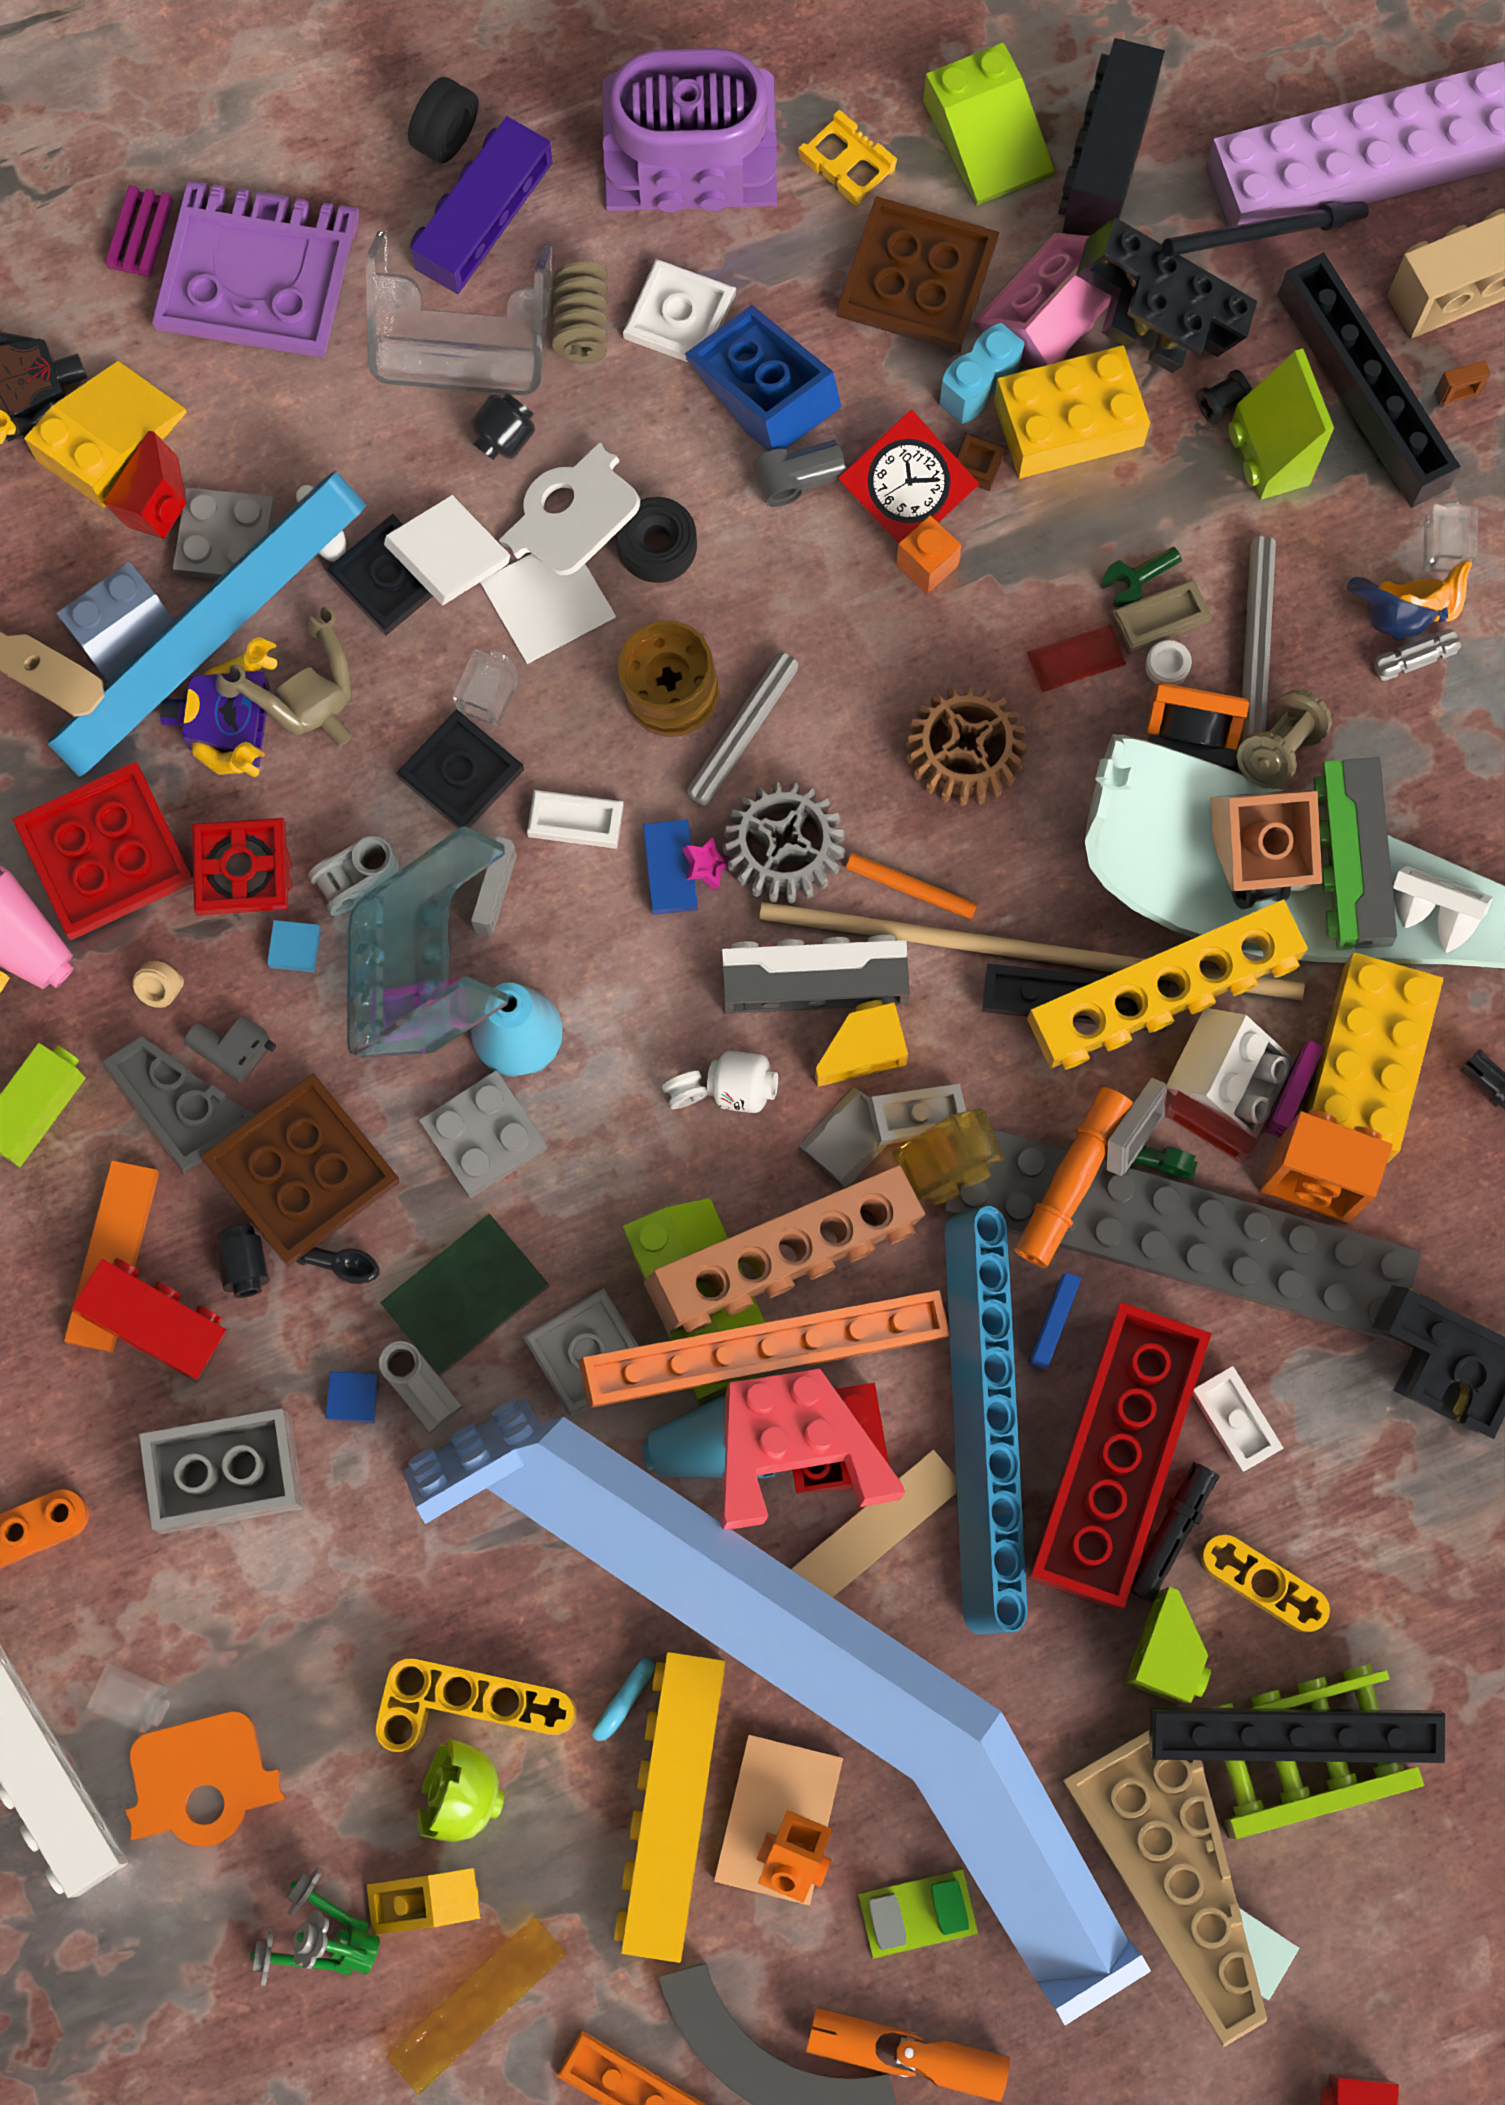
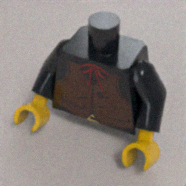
(31, 382)

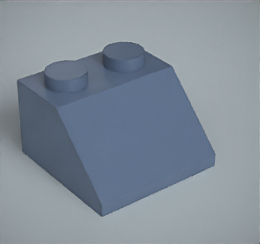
(115, 620)

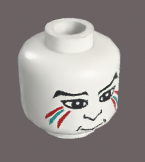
(742, 1081)

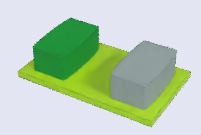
(918, 1913)

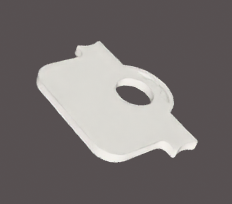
(597, 513)

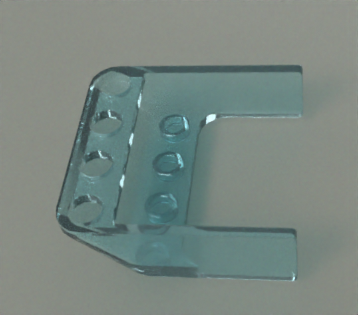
(402, 951)

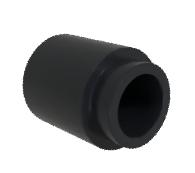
(241, 1261)

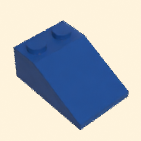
(766, 379)

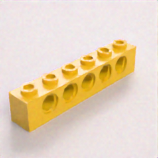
(1269, 928)

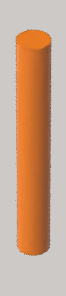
(911, 886)

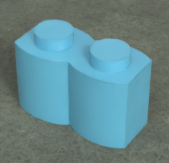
(974, 375)

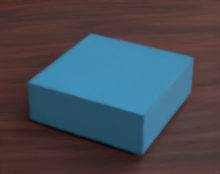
(294, 946)

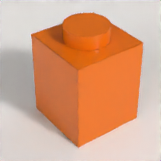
(928, 554)

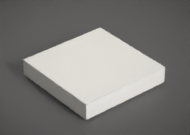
(677, 310)
(447, 550)

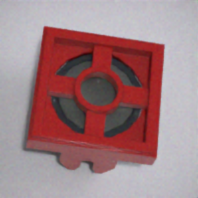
(239, 870)

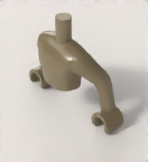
(305, 698)

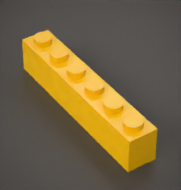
(672, 1808)

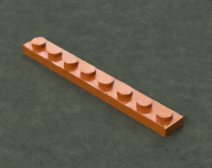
(762, 1348)

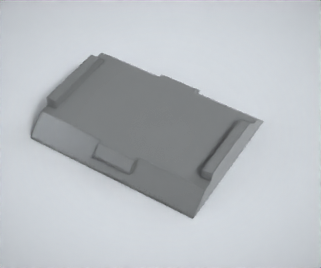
(844, 1139)

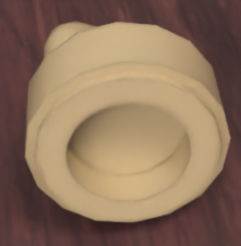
(157, 984)

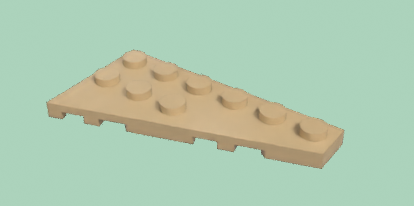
(1171, 1858)

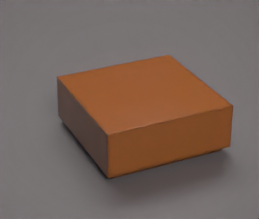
(1462, 382)

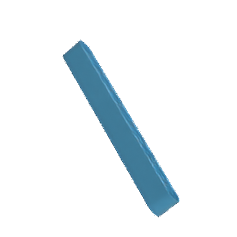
(208, 622)
(985, 1422)

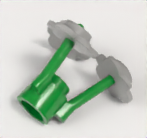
(349, 1949)

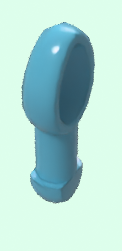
(624, 1700)

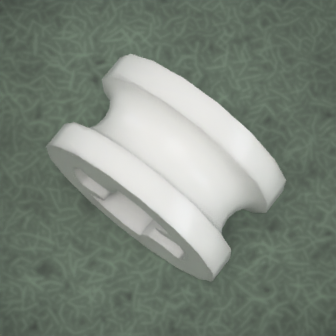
(685, 1090)

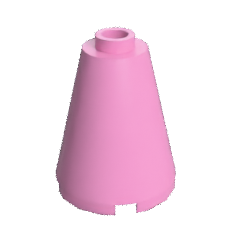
(27, 939)

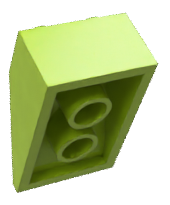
(988, 123)
(1282, 428)

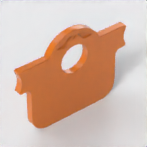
(202, 1752)

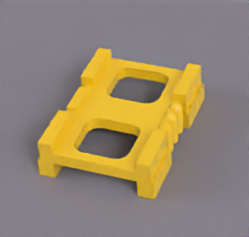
(857, 149)

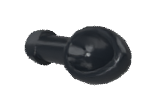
(348, 1264)

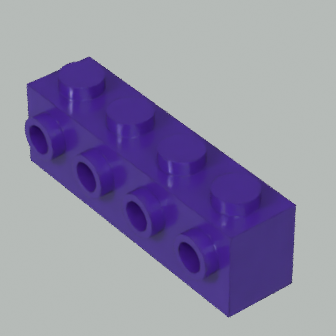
(481, 204)

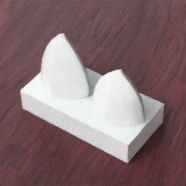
(1459, 905)

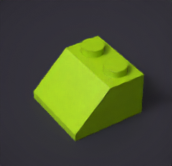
(1169, 1653)

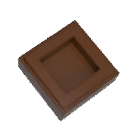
(981, 459)

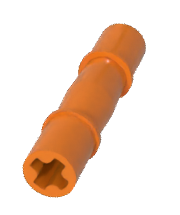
(1072, 1178)

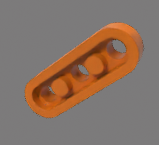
(40, 1526)

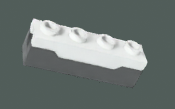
(815, 975)

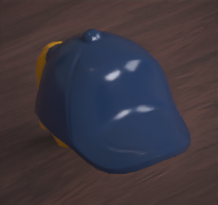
(1413, 606)

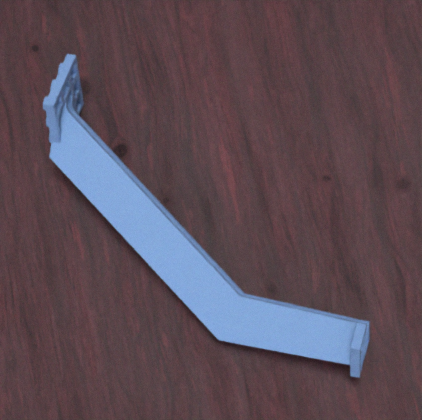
(824, 1659)

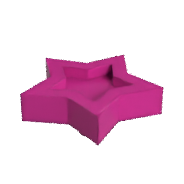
(705, 863)

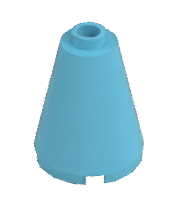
(521, 1034)
(690, 1444)

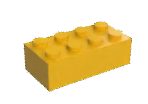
(1375, 1046)

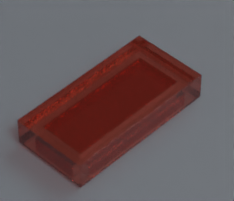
(1211, 1127)

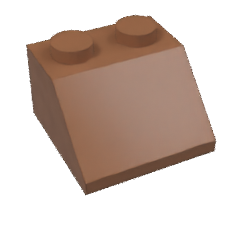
(1268, 838)

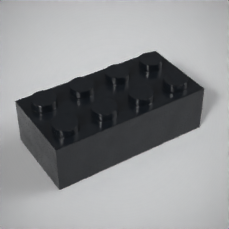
(1110, 136)

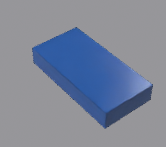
(669, 867)
(1054, 1321)

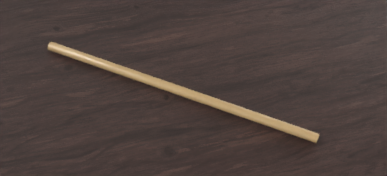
(991, 944)

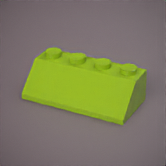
(677, 1234)

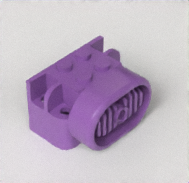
(689, 132)

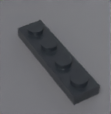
(1020, 989)

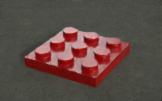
(103, 850)

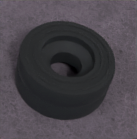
(443, 119)
(665, 563)

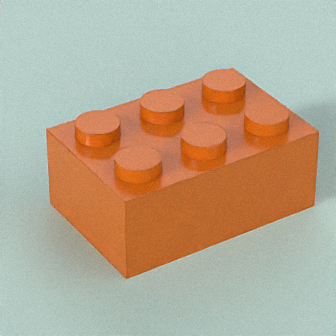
(1326, 1166)

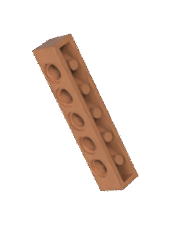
(883, 1195)

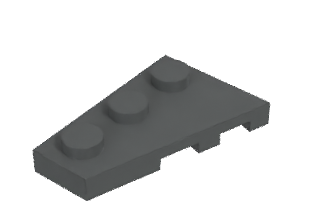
(174, 1103)

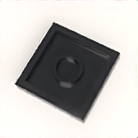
(379, 580)
(460, 771)

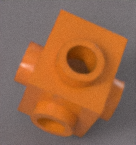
(795, 1856)

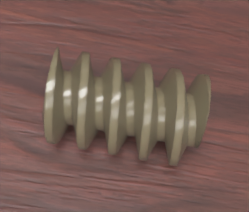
(579, 311)

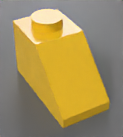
(864, 1045)
(423, 1901)

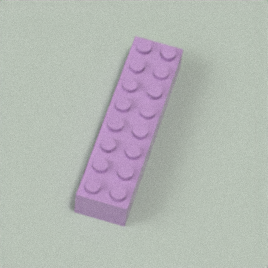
(1364, 148)

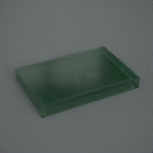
(464, 1294)

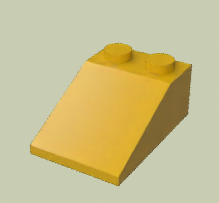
(99, 428)

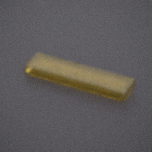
(476, 2005)

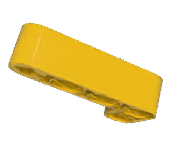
(479, 1706)

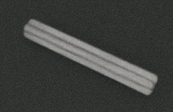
(742, 728)

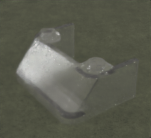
(455, 347)

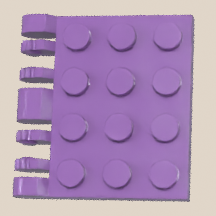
(256, 274)

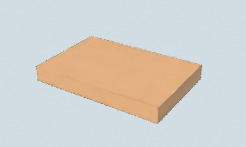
(770, 1782)

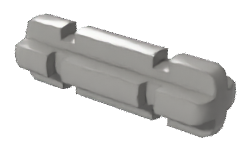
(1417, 654)

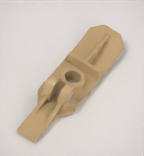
(54, 678)

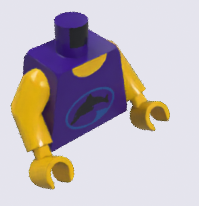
(219, 729)

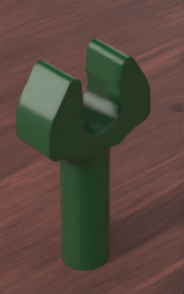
(1137, 576)
(1170, 1161)

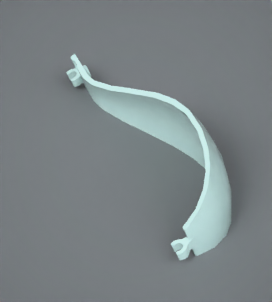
(1158, 856)

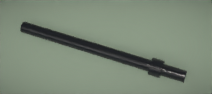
(1326, 217)

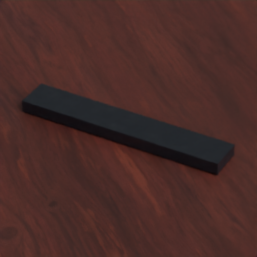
(1297, 1735)

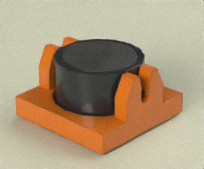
(1196, 716)

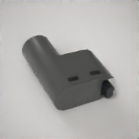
(236, 1052)

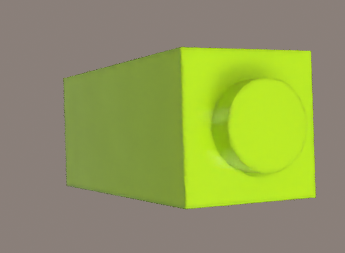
(35, 1100)

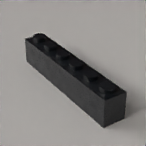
(1368, 380)

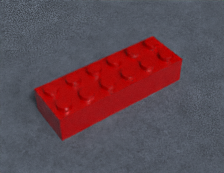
(1119, 1457)

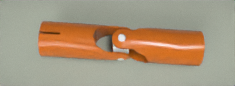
(943, 2063)

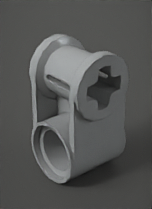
(351, 875)

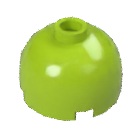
(460, 1793)

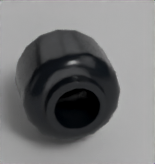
(502, 426)

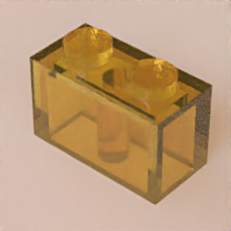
(950, 1155)

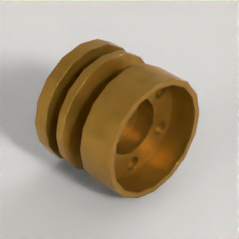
(665, 655)

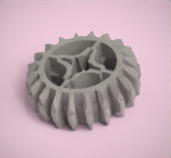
(769, 832)

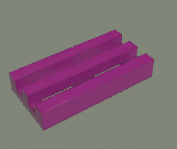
(147, 200)
(1294, 1088)

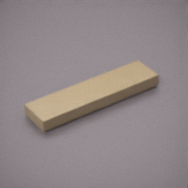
(878, 1527)

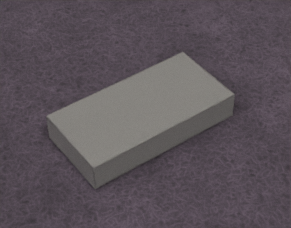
(494, 890)
(1136, 1127)

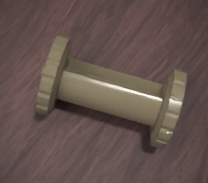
(1270, 756)

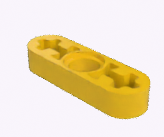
(1301, 1593)

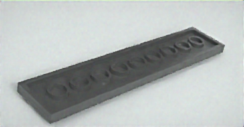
(1204, 1238)

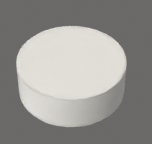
(1168, 663)

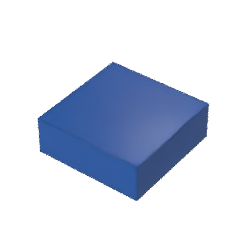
(352, 1397)

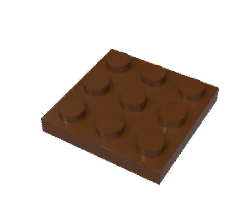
(917, 274)
(300, 1169)

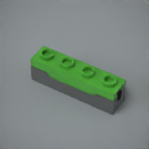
(1357, 854)

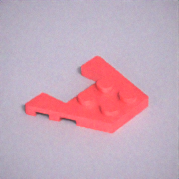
(789, 1426)

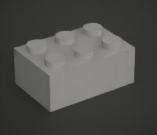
(221, 1471)

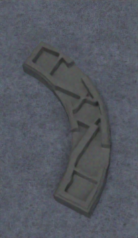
(746, 2065)

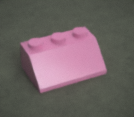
(1047, 302)

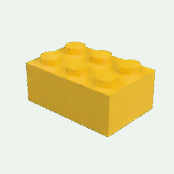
(1071, 411)

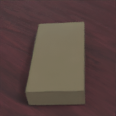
(1161, 616)

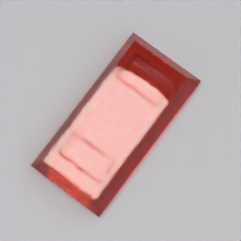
(1076, 658)

